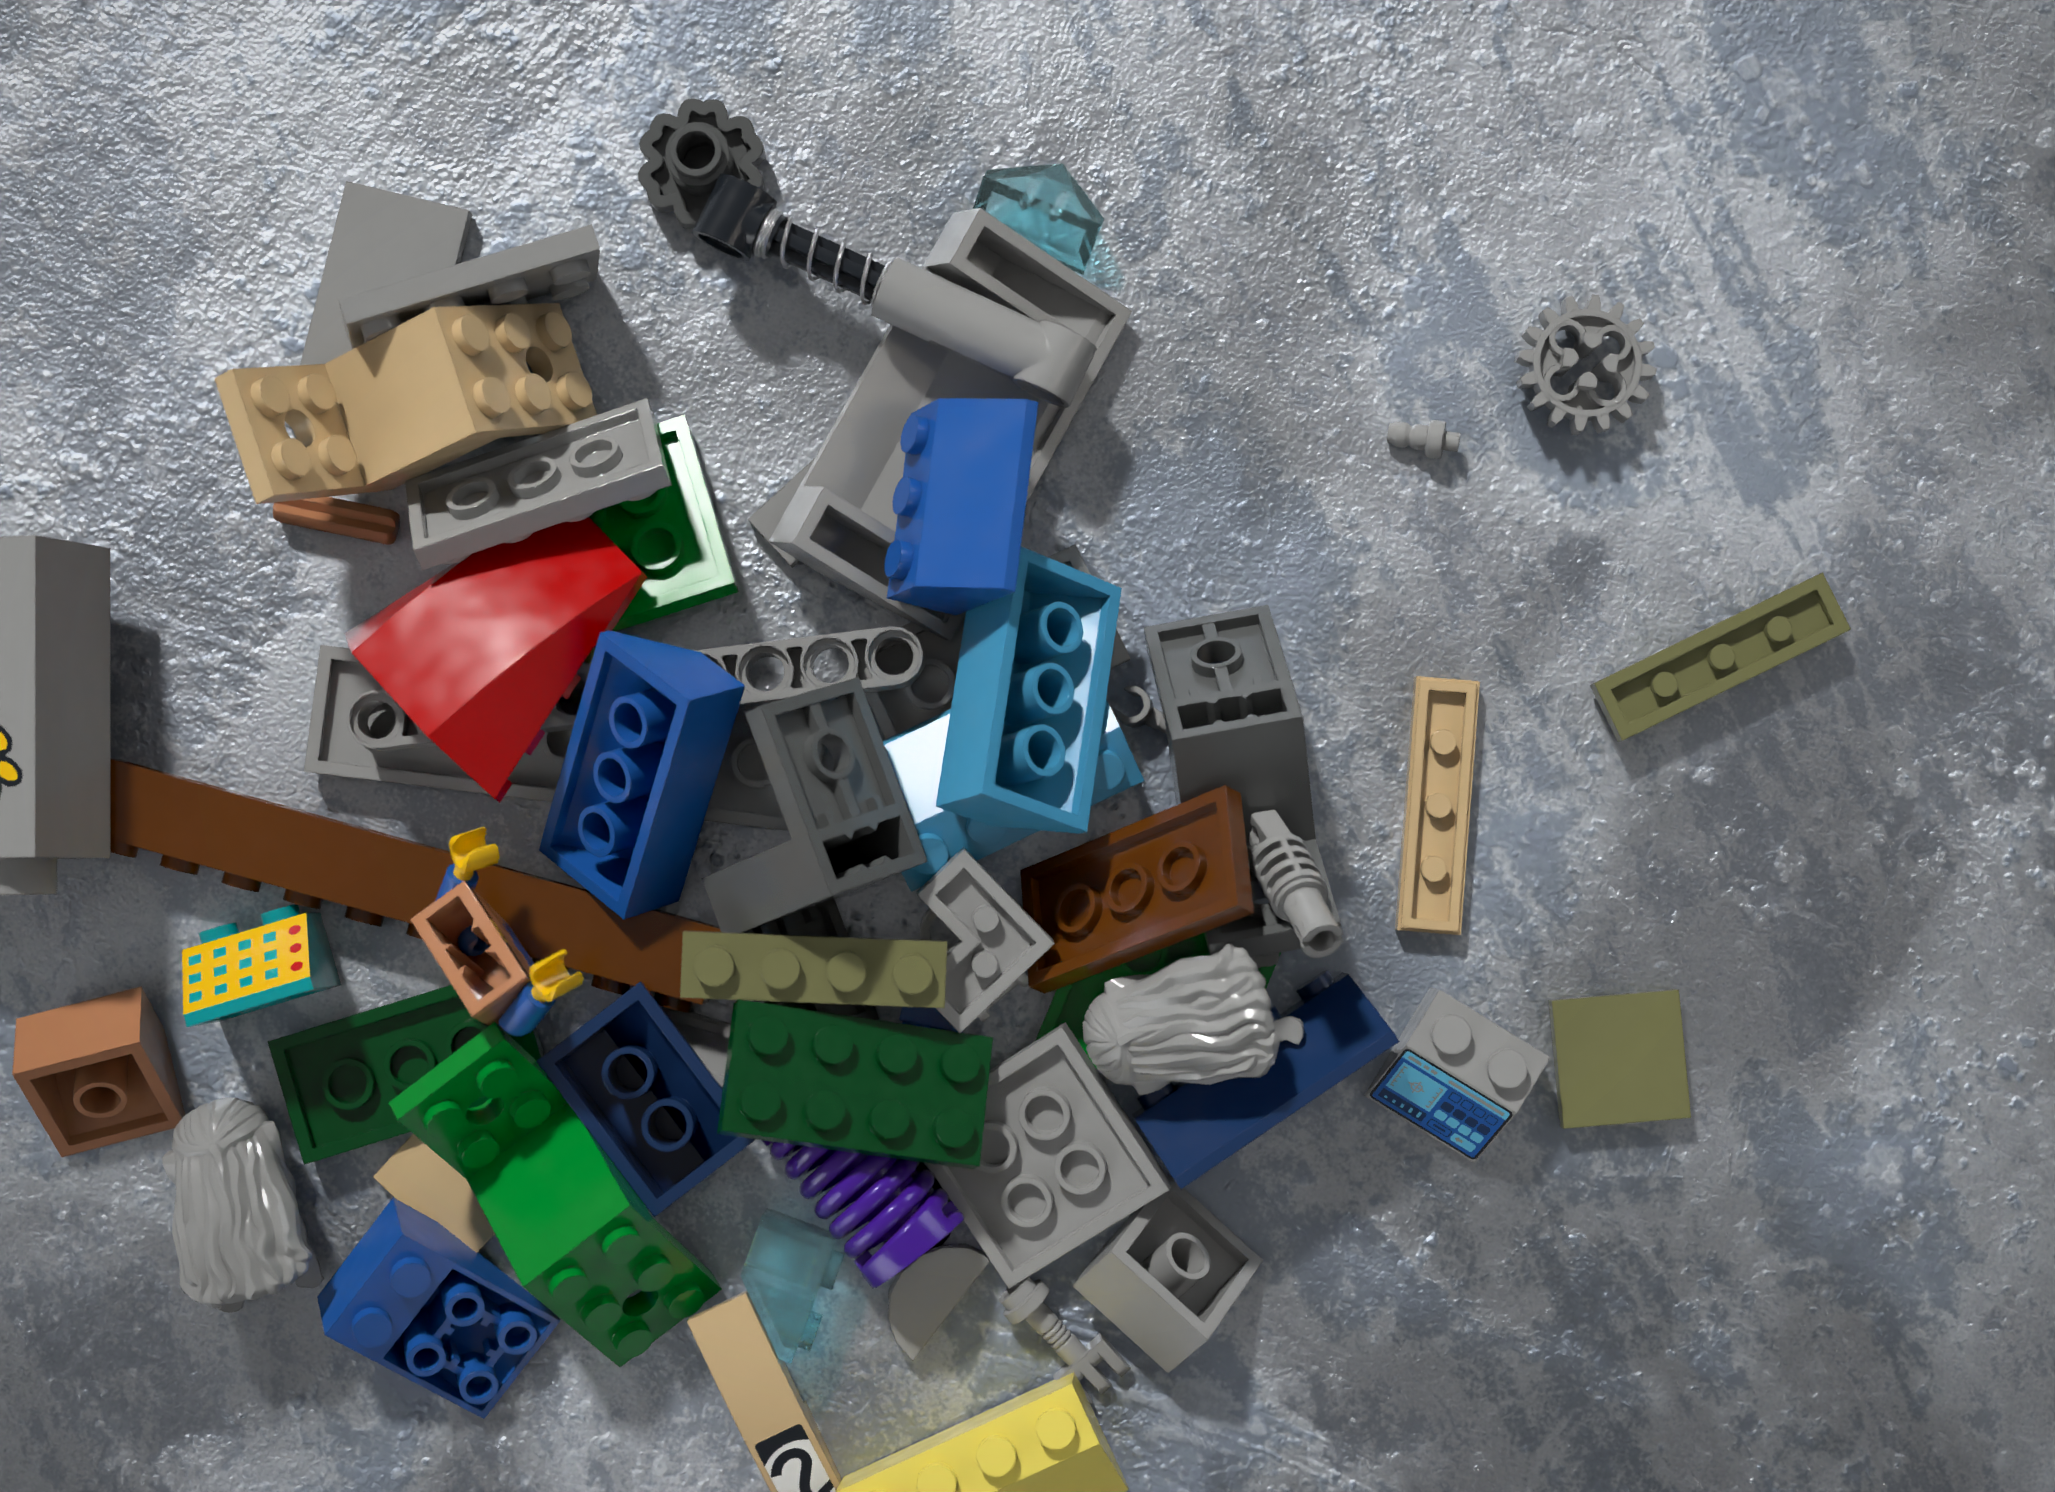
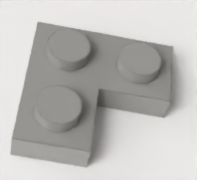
(994, 936)

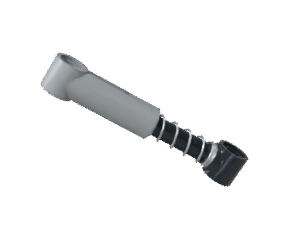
(1033, 354)

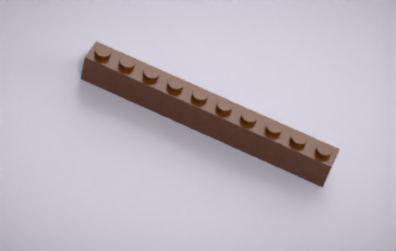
(384, 876)

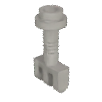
(1027, 1303)

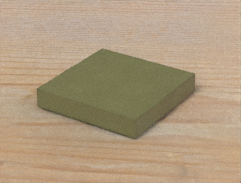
(1619, 1058)

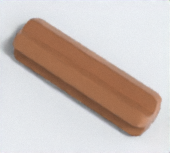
(340, 518)

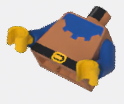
(483, 952)

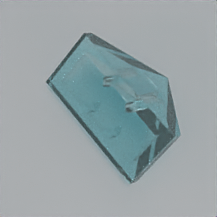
(1045, 209)

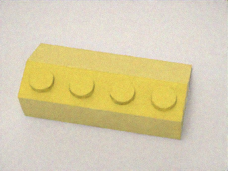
(1024, 1445)

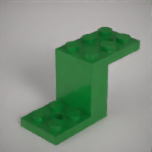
(554, 1197)

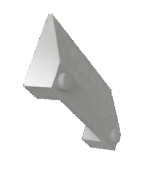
(844, 504)

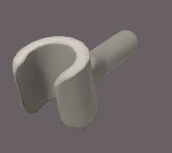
(1148, 716)

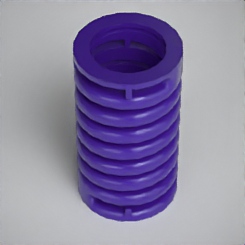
(884, 1191)

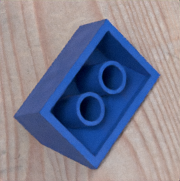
(961, 503)

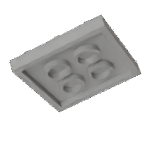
(1052, 1160)

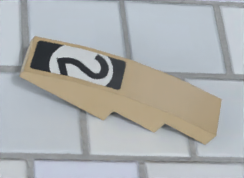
(763, 1398)

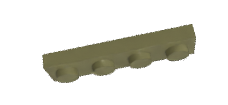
(1720, 657)
(813, 969)

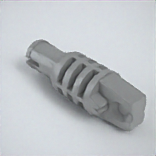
(1292, 883)

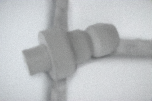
(1430, 438)

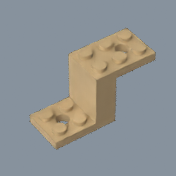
(405, 401)

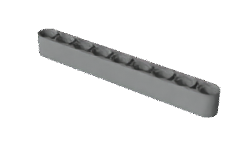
(795, 654)

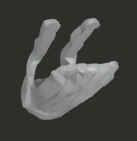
(1188, 1023)
(235, 1208)

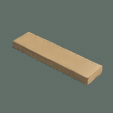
(1437, 805)

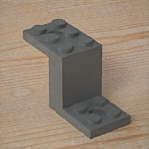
(1239, 730)
(842, 823)

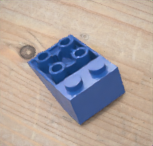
(433, 1310)

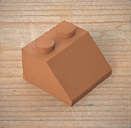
(98, 1071)

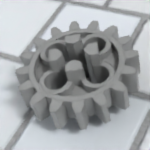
(1620, 369)

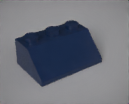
(644, 1098)

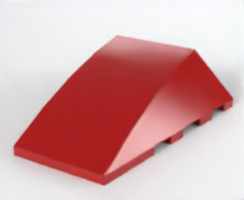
(498, 642)

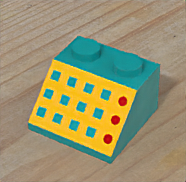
(256, 967)

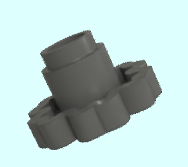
(692, 152)

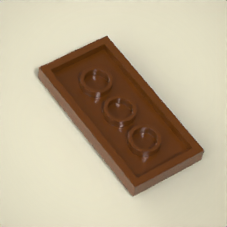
(1139, 888)

